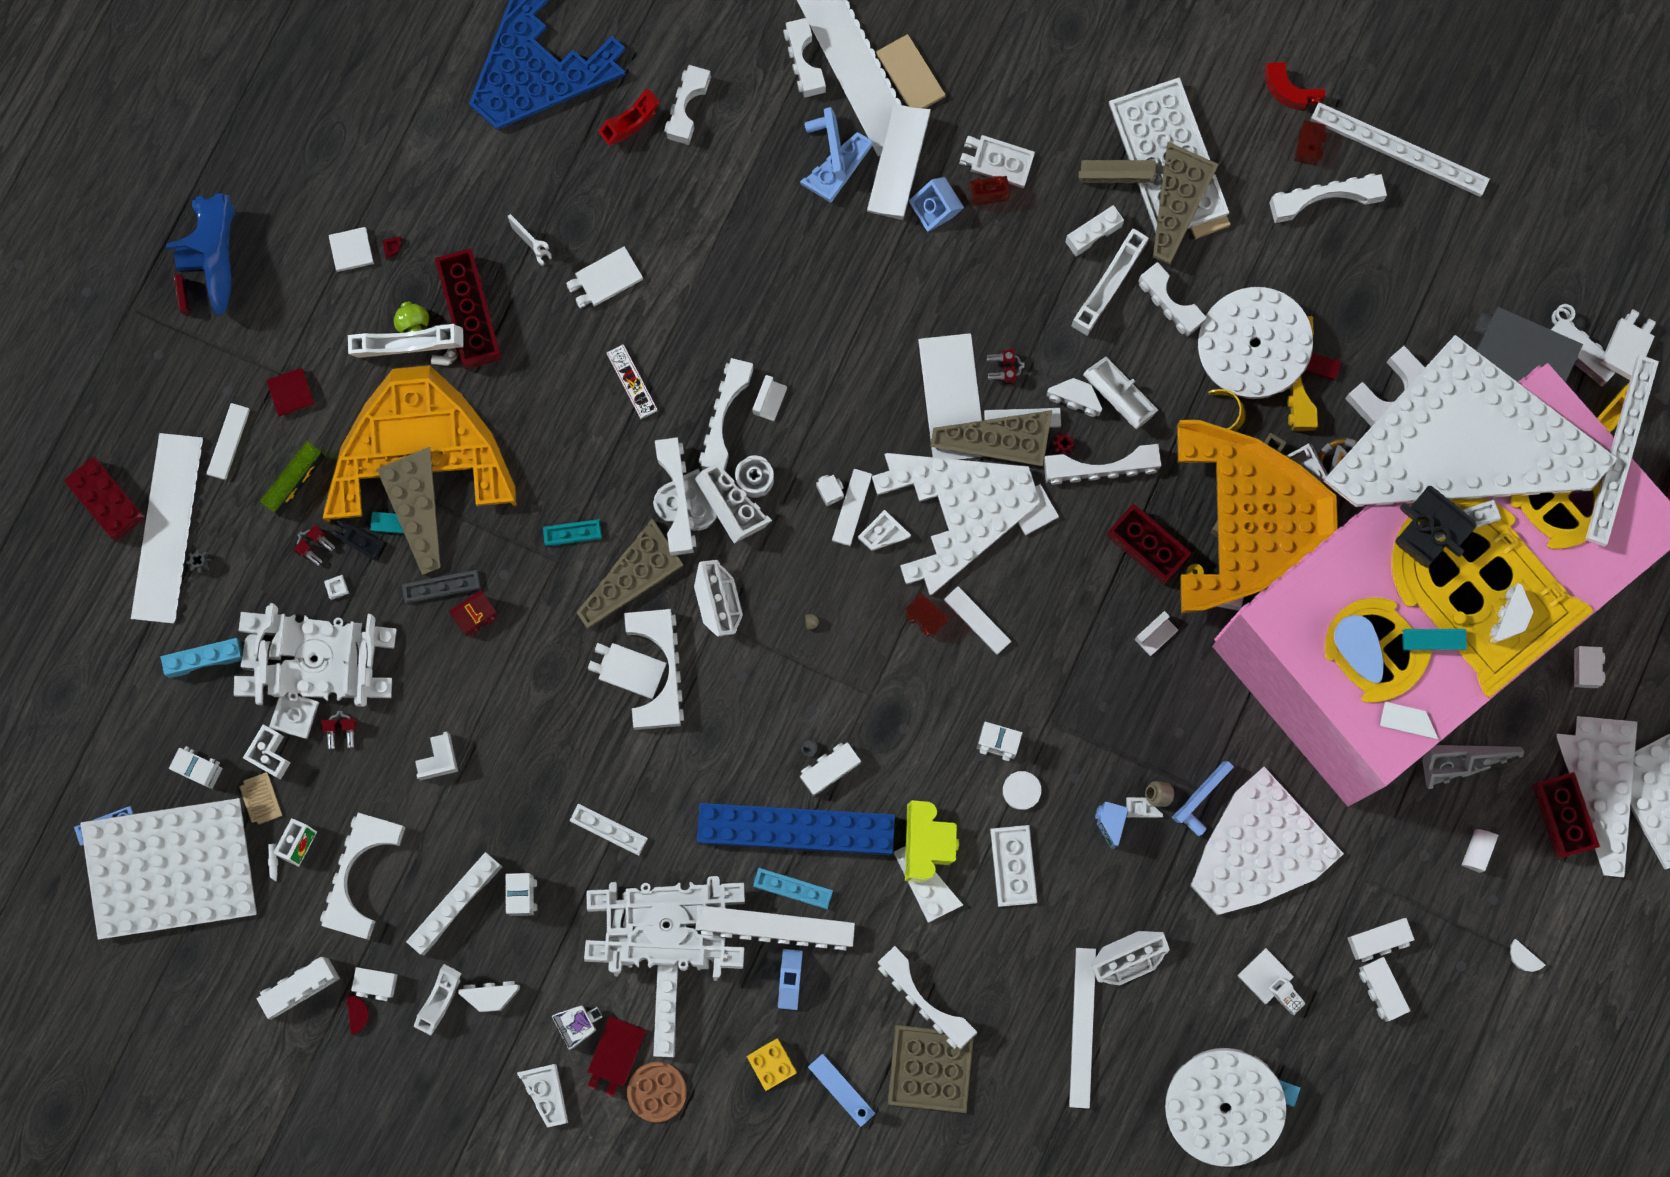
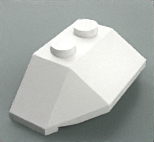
(717, 598)
(1130, 957)

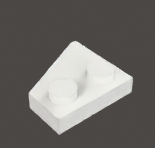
(883, 532)

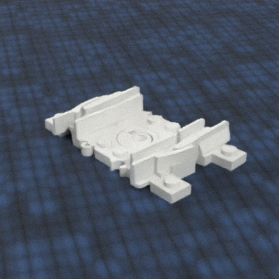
(336, 653)
(650, 940)

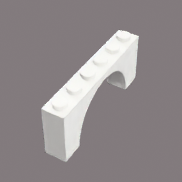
(664, 709)
(366, 834)

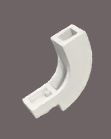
(439, 1000)

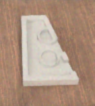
(546, 1092)

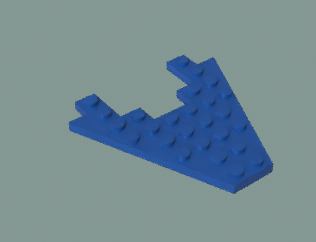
(526, 78)

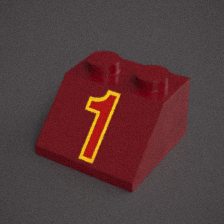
(473, 613)

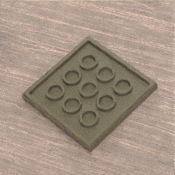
(929, 1071)

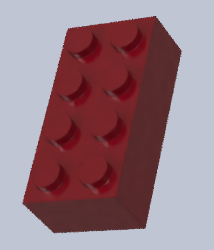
(104, 499)
(1148, 544)
(1565, 815)

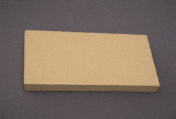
(910, 73)

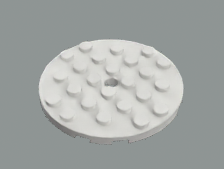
(1262, 369)
(1229, 1078)

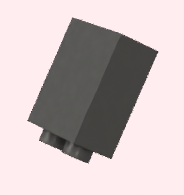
(1522, 345)

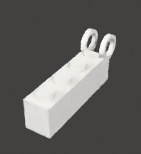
(1590, 354)

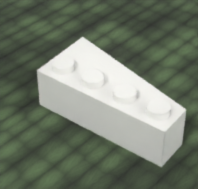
(731, 504)
(298, 987)

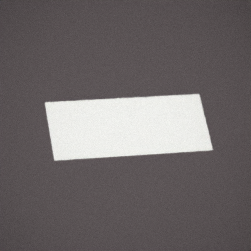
(949, 385)

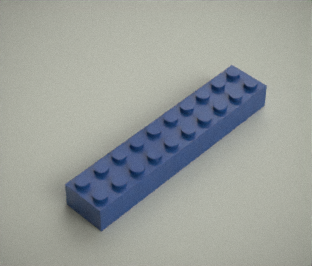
(795, 829)

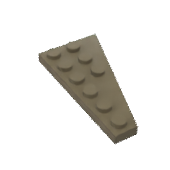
(1182, 190)
(1005, 438)
(413, 499)
(635, 572)

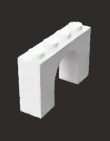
(1367, 403)

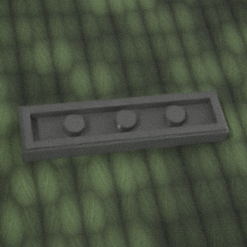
(441, 586)

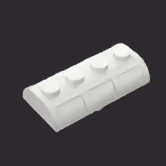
(1120, 392)

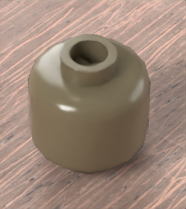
(1159, 793)

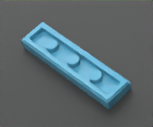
(793, 888)

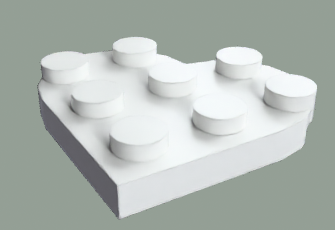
(666, 503)

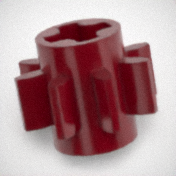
(1068, 440)

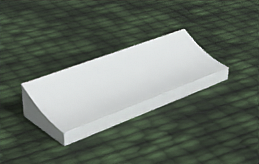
(898, 161)

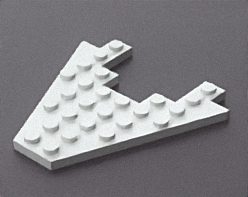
(976, 501)

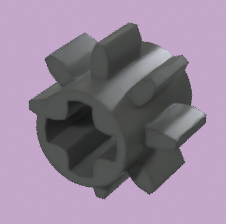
(200, 567)

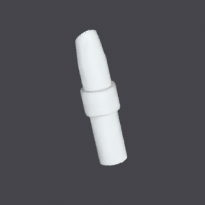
(272, 862)

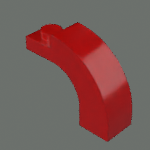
(1286, 92)
(630, 121)

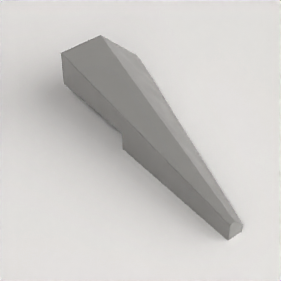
(1451, 761)

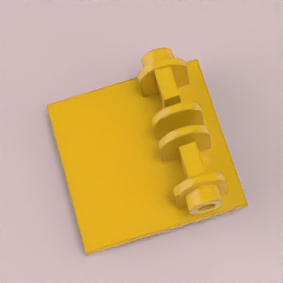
(771, 1064)

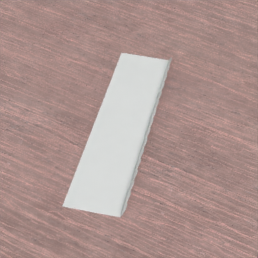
(853, 65)
(166, 528)

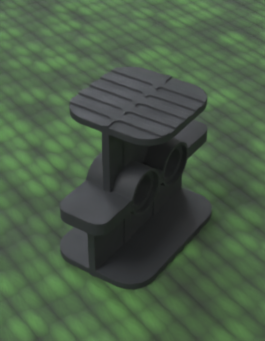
(1442, 517)

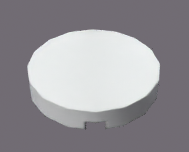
(1021, 790)

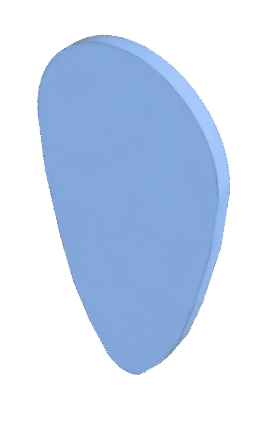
(1360, 646)

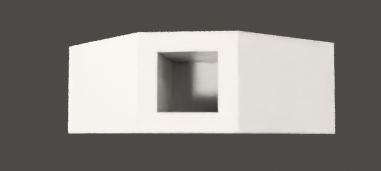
(1076, 396)
(1513, 616)
(489, 997)

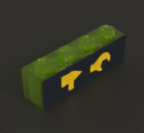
(292, 479)

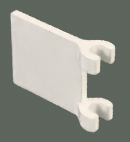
(534, 244)

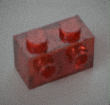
(1310, 143)
(989, 190)
(926, 616)

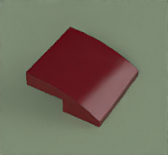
(290, 392)

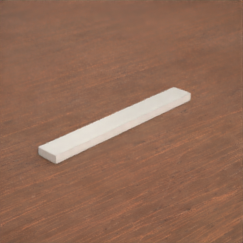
(1082, 1028)

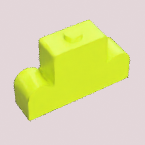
(927, 842)

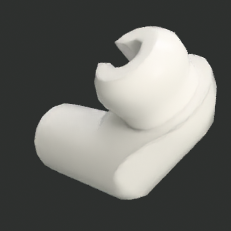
(450, 356)

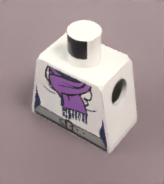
(576, 1024)

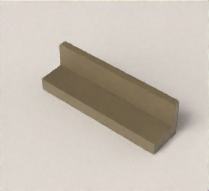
(1118, 171)

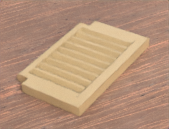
(260, 799)

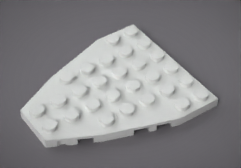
(1261, 848)

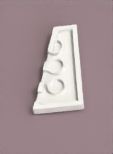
(932, 895)

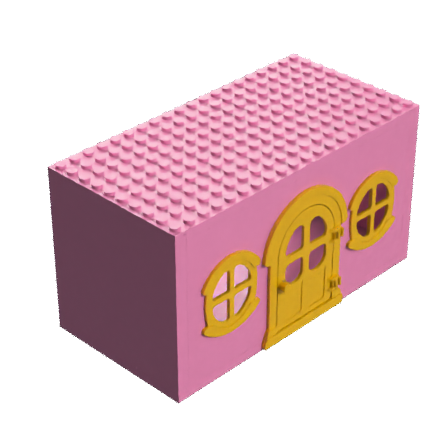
(1287, 645)

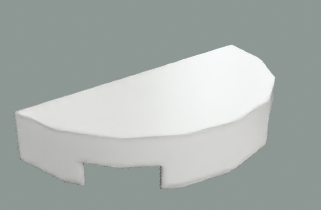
(1524, 958)

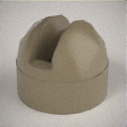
(811, 621)

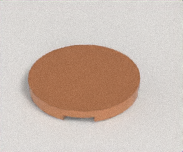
(656, 1092)

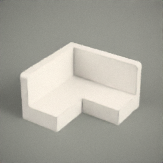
(443, 760)

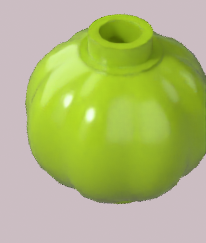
(411, 318)

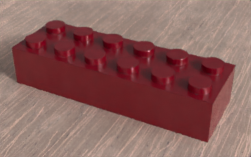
(468, 307)

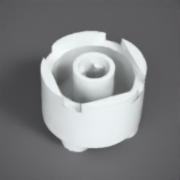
(745, 471)

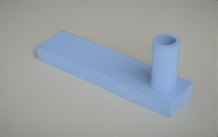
(830, 123)
(1185, 814)
(841, 1090)

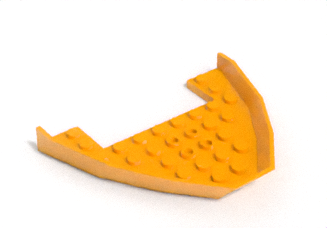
(405, 415)
(1265, 509)

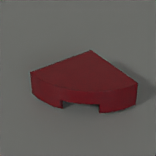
(392, 246)

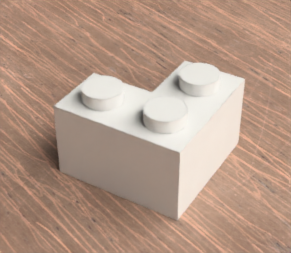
(263, 752)

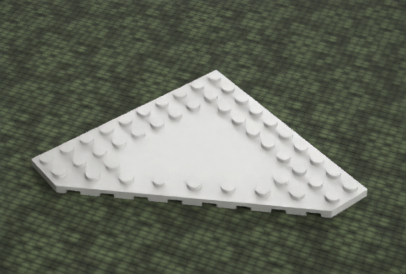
(1469, 438)

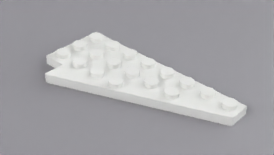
(1604, 766)

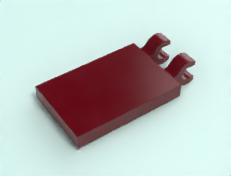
(615, 1054)

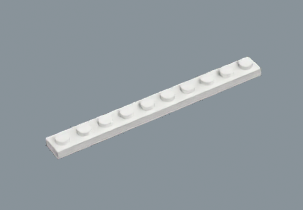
(1400, 149)
(1623, 449)

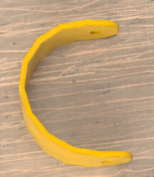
(1242, 413)

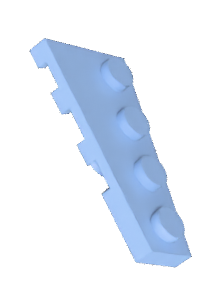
(823, 179)

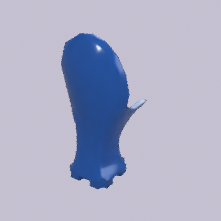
(209, 247)

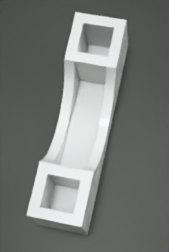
(811, 78)
(694, 83)
(1186, 317)

